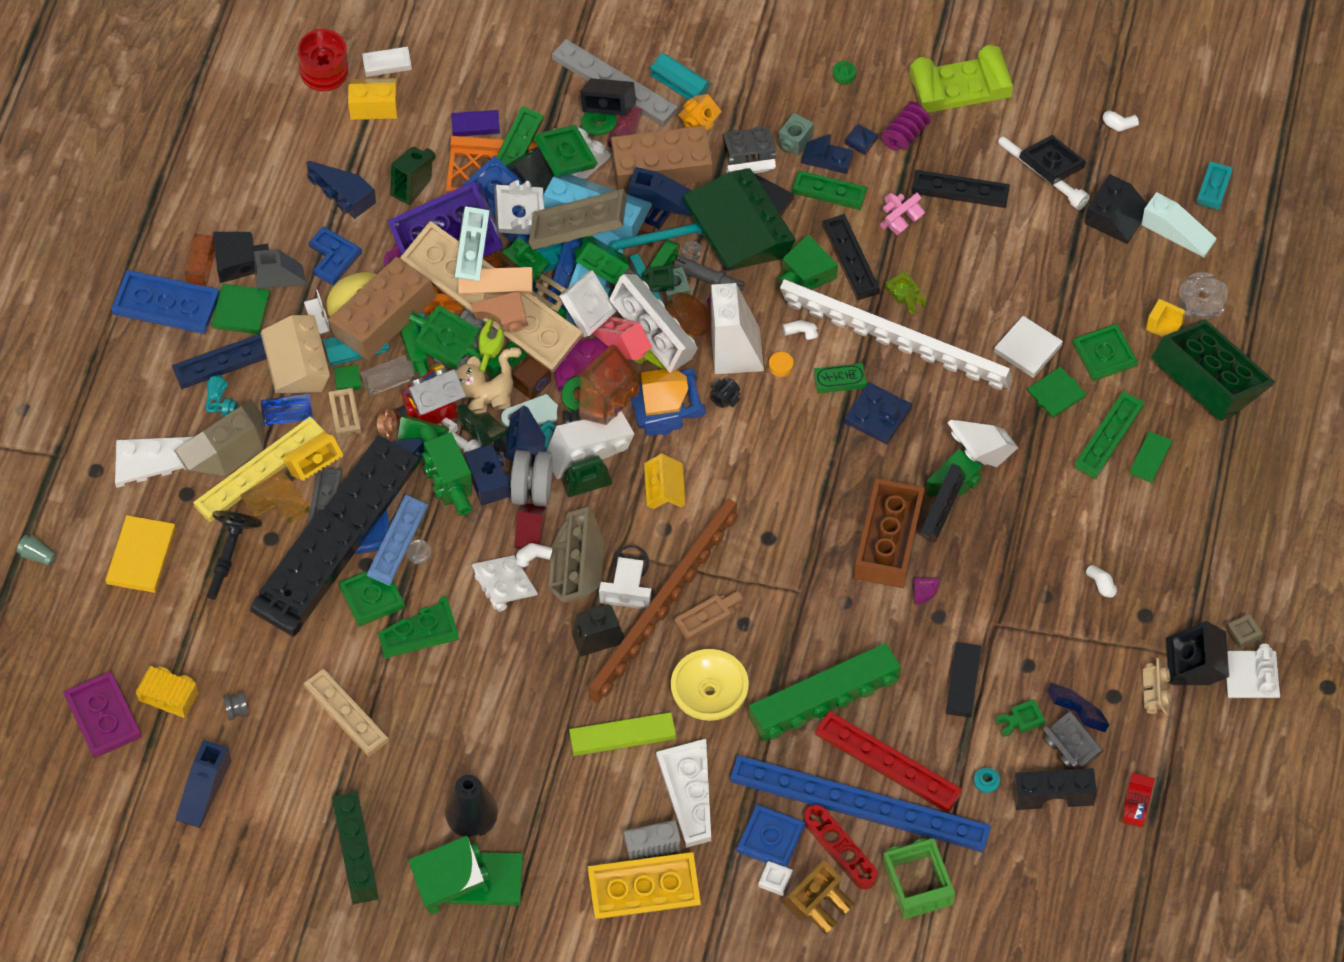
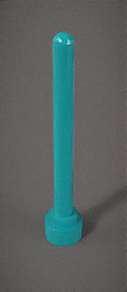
(656, 236)

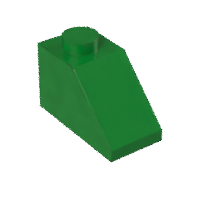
(970, 468)

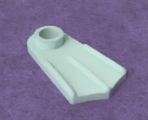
(542, 409)

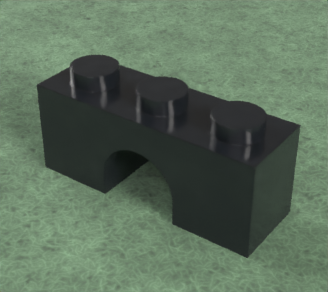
(1037, 787)

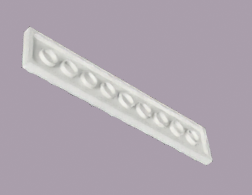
(905, 338)

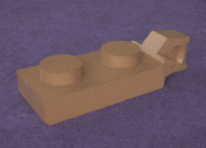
(708, 615)

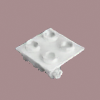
(503, 581)
(1253, 674)

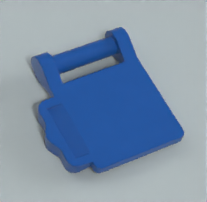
(667, 422)

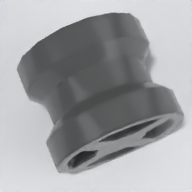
(235, 705)

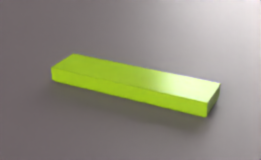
(622, 734)

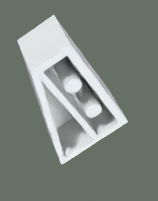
(588, 439)

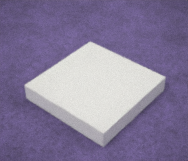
(588, 303)
(1028, 346)

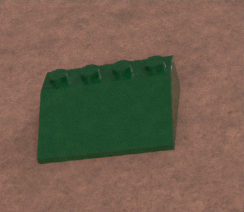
(740, 220)
(1211, 369)

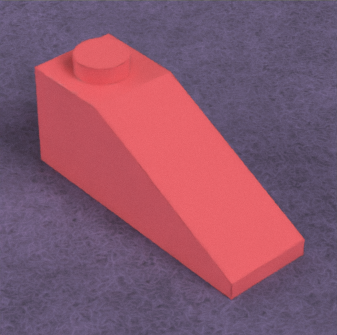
(626, 335)

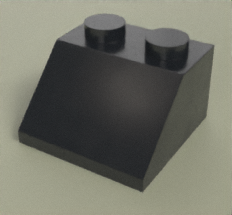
(1116, 209)
(1198, 655)

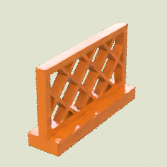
(470, 148)

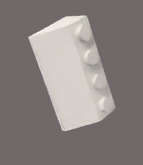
(667, 338)

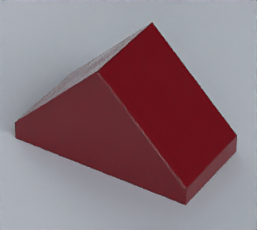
(529, 525)

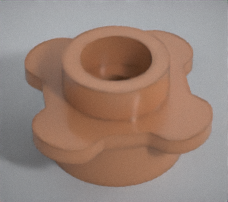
(387, 423)

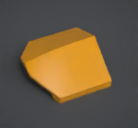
(663, 391)

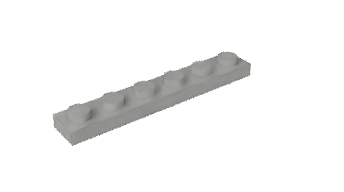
(589, 66)

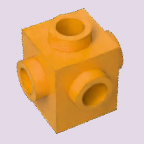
(700, 111)

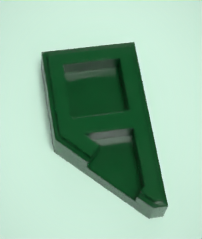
(659, 278)

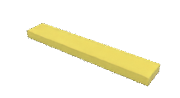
(256, 470)

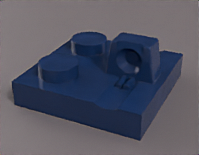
(878, 413)

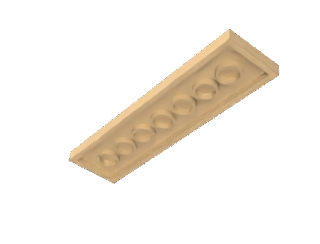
(545, 339)

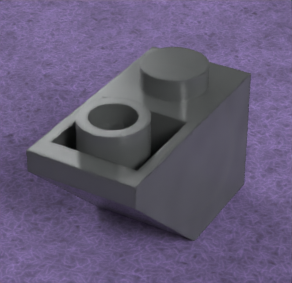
(277, 269)

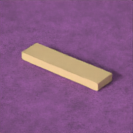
(346, 712)

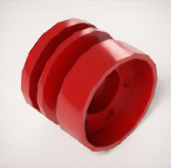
(323, 60)

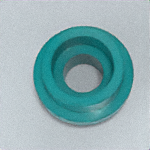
(983, 786)

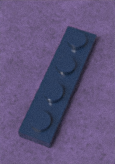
(219, 361)

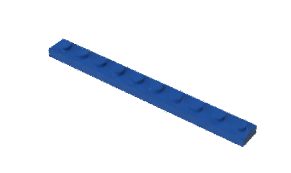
(860, 803)

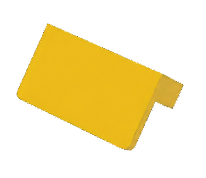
(664, 482)

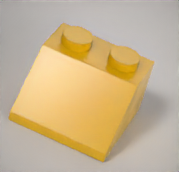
(373, 98)

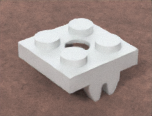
(516, 195)

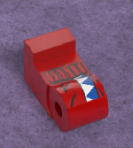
(1137, 799)

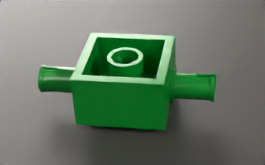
(447, 469)

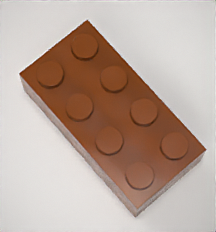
(889, 533)

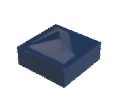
(861, 139)

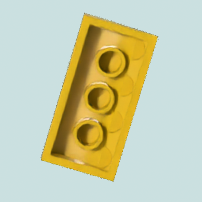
(644, 885)

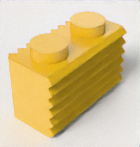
(312, 456)
(167, 691)

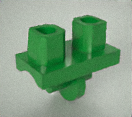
(524, 256)

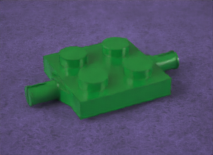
(446, 336)

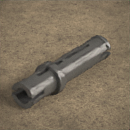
(706, 274)

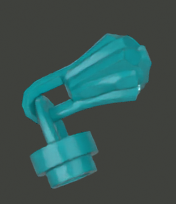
(216, 388)

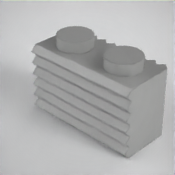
(652, 841)

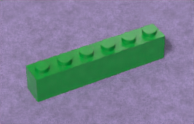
(824, 692)

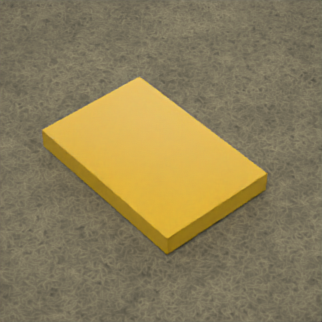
(140, 554)

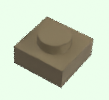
(1244, 631)

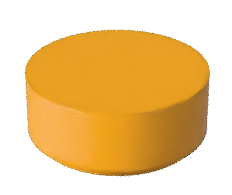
(781, 364)

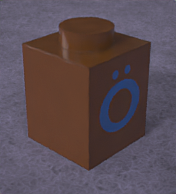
(531, 378)

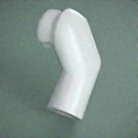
(531, 551)

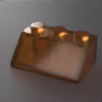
(607, 387)

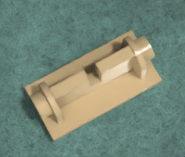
(1159, 696)

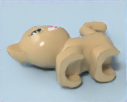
(495, 391)

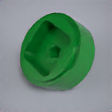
(844, 72)

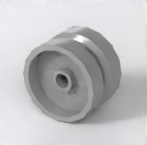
(528, 478)

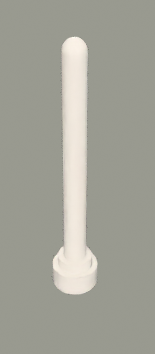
(1077, 198)

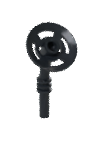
(235, 524)

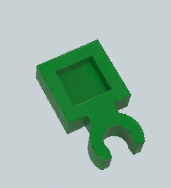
(1023, 716)

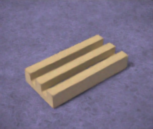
(542, 288)
(347, 429)

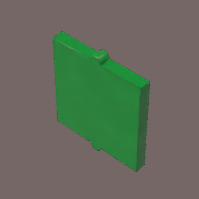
(1056, 392)

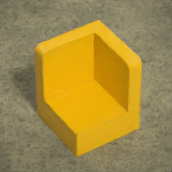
(1165, 318)

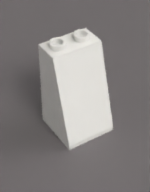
(734, 332)

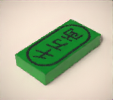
(839, 378)

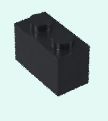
(608, 96)

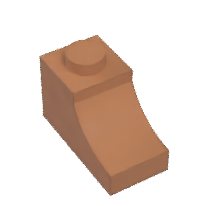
(504, 309)

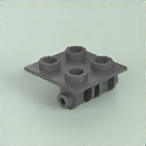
(749, 142)

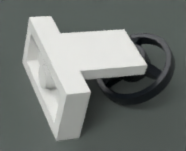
(626, 589)

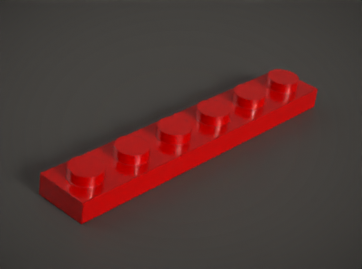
(888, 762)

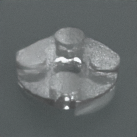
(1199, 307)

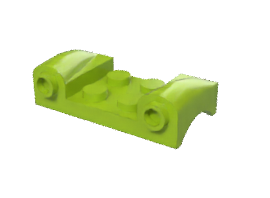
(961, 82)

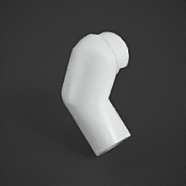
(1118, 122)
(800, 326)
(1103, 581)

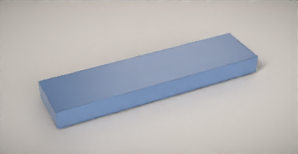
(397, 540)

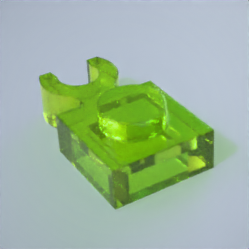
(905, 289)

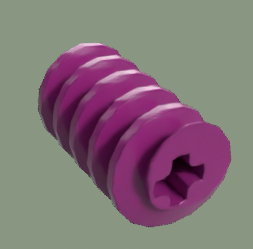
(906, 127)

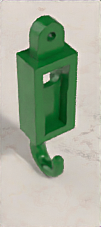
(416, 355)

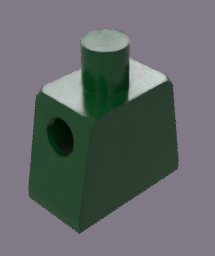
(411, 174)

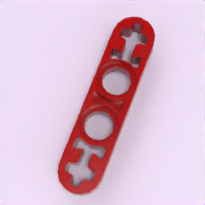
(842, 845)

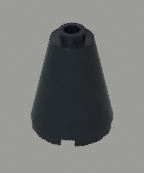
(470, 808)

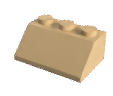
(296, 355)

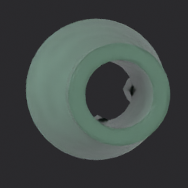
(35, 550)

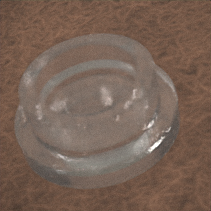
(419, 552)

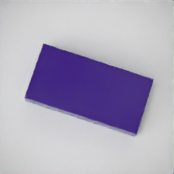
(475, 123)

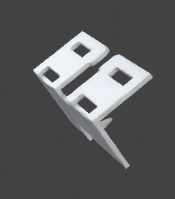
(313, 308)

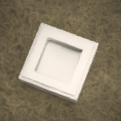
(775, 878)

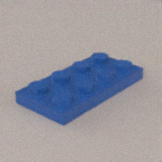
(165, 301)

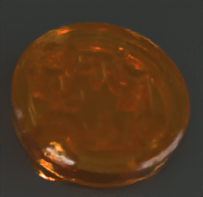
(690, 313)

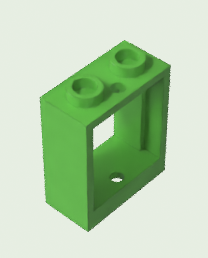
(926, 901)

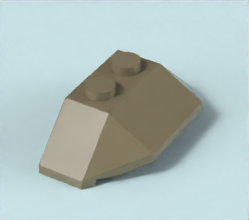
(225, 443)
(576, 557)

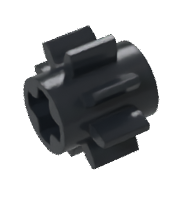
(725, 392)

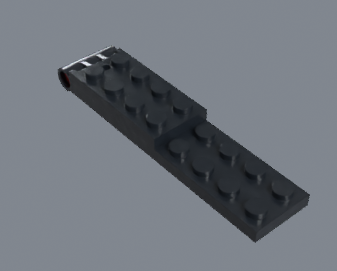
(333, 536)

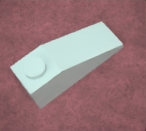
(1177, 225)
(471, 243)

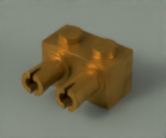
(818, 885)

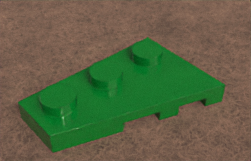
(427, 629)

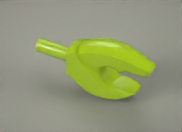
(487, 346)

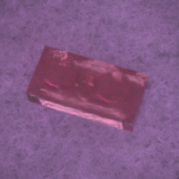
(626, 124)

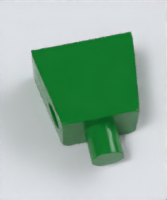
(808, 265)

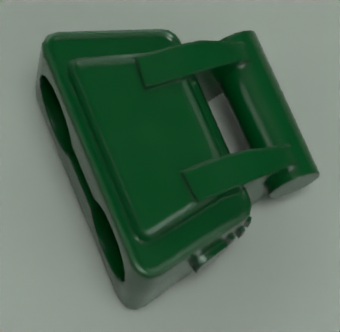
(586, 476)

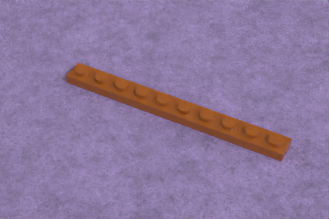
(659, 607)

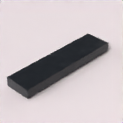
(961, 188)
(851, 257)

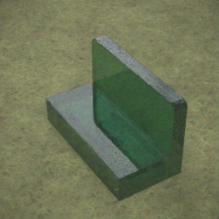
(481, 428)

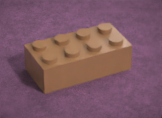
(674, 153)
(382, 308)

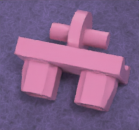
(894, 219)

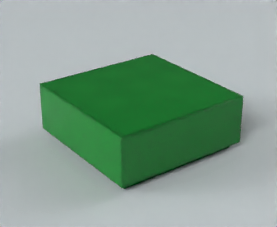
(348, 377)

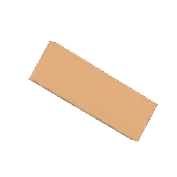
(498, 281)

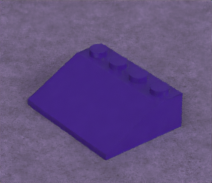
(446, 214)

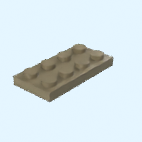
(578, 219)

